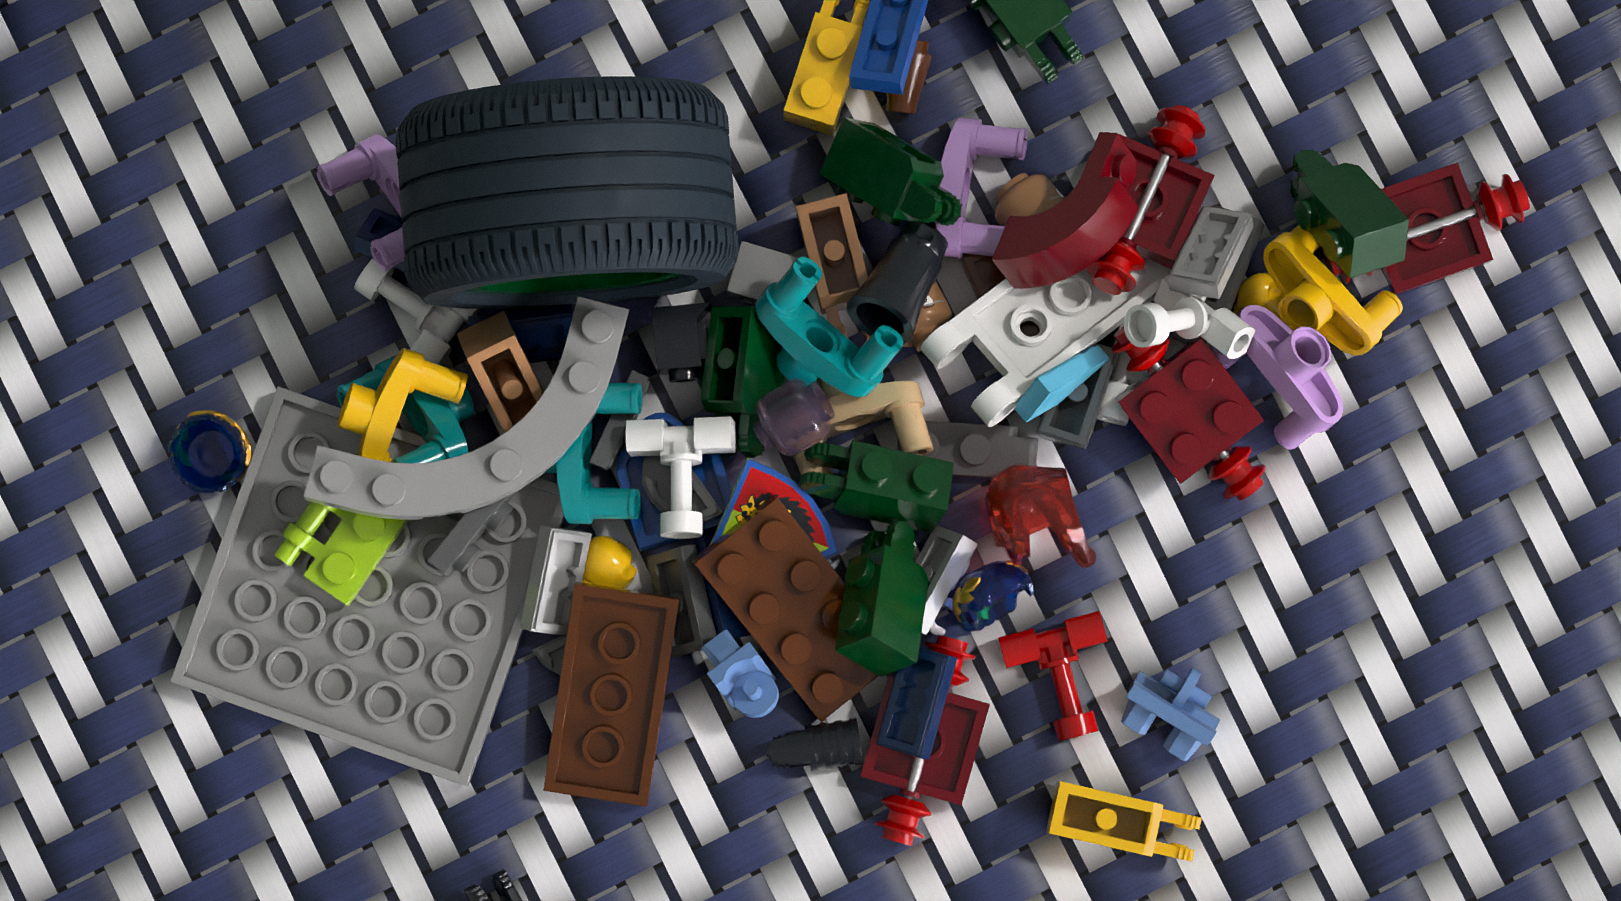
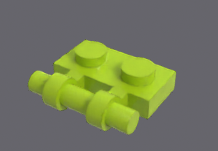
(349, 553)

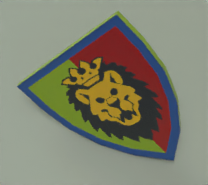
(760, 482)

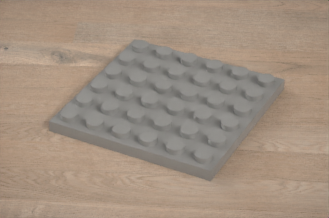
(412, 656)

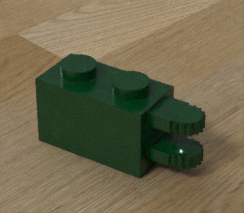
(1026, 25)

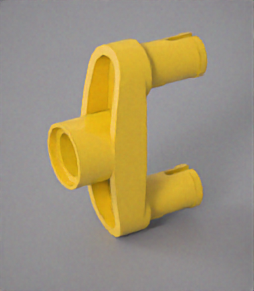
(1320, 300)
(377, 412)

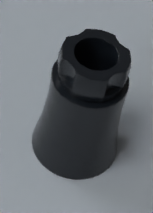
(900, 282)

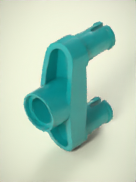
(813, 345)
(431, 417)
(578, 497)

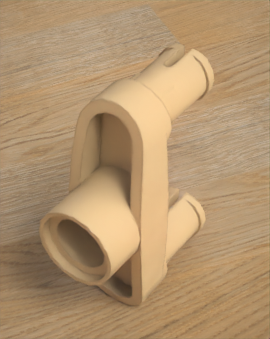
(893, 400)

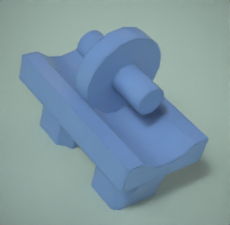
(741, 676)
(1169, 702)

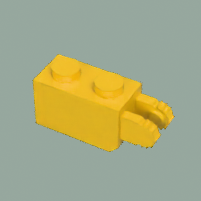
(825, 68)
(1115, 821)

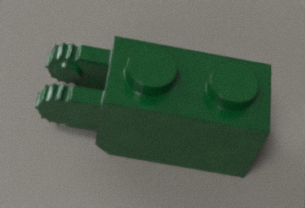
(888, 175)
(1347, 214)
(739, 372)
(881, 483)
(883, 602)

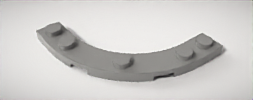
(498, 467)

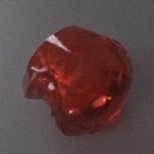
(1028, 500)

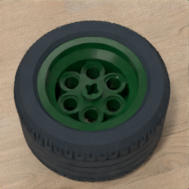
(566, 192)

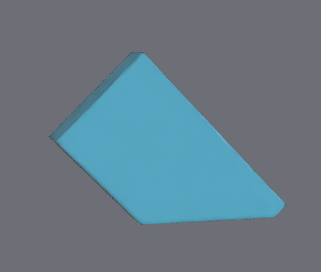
(1059, 382)

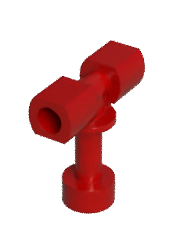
(1056, 651)

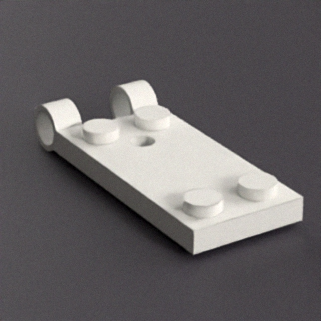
(1069, 320)

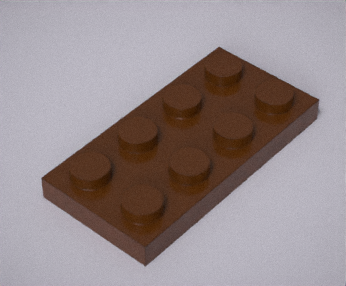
(786, 602)
(611, 694)

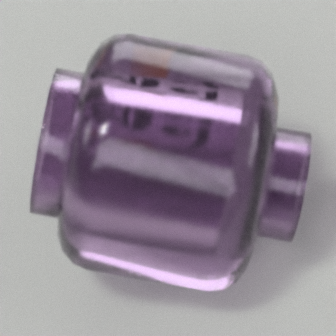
(793, 417)

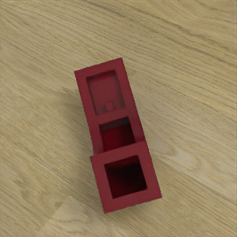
(1079, 228)

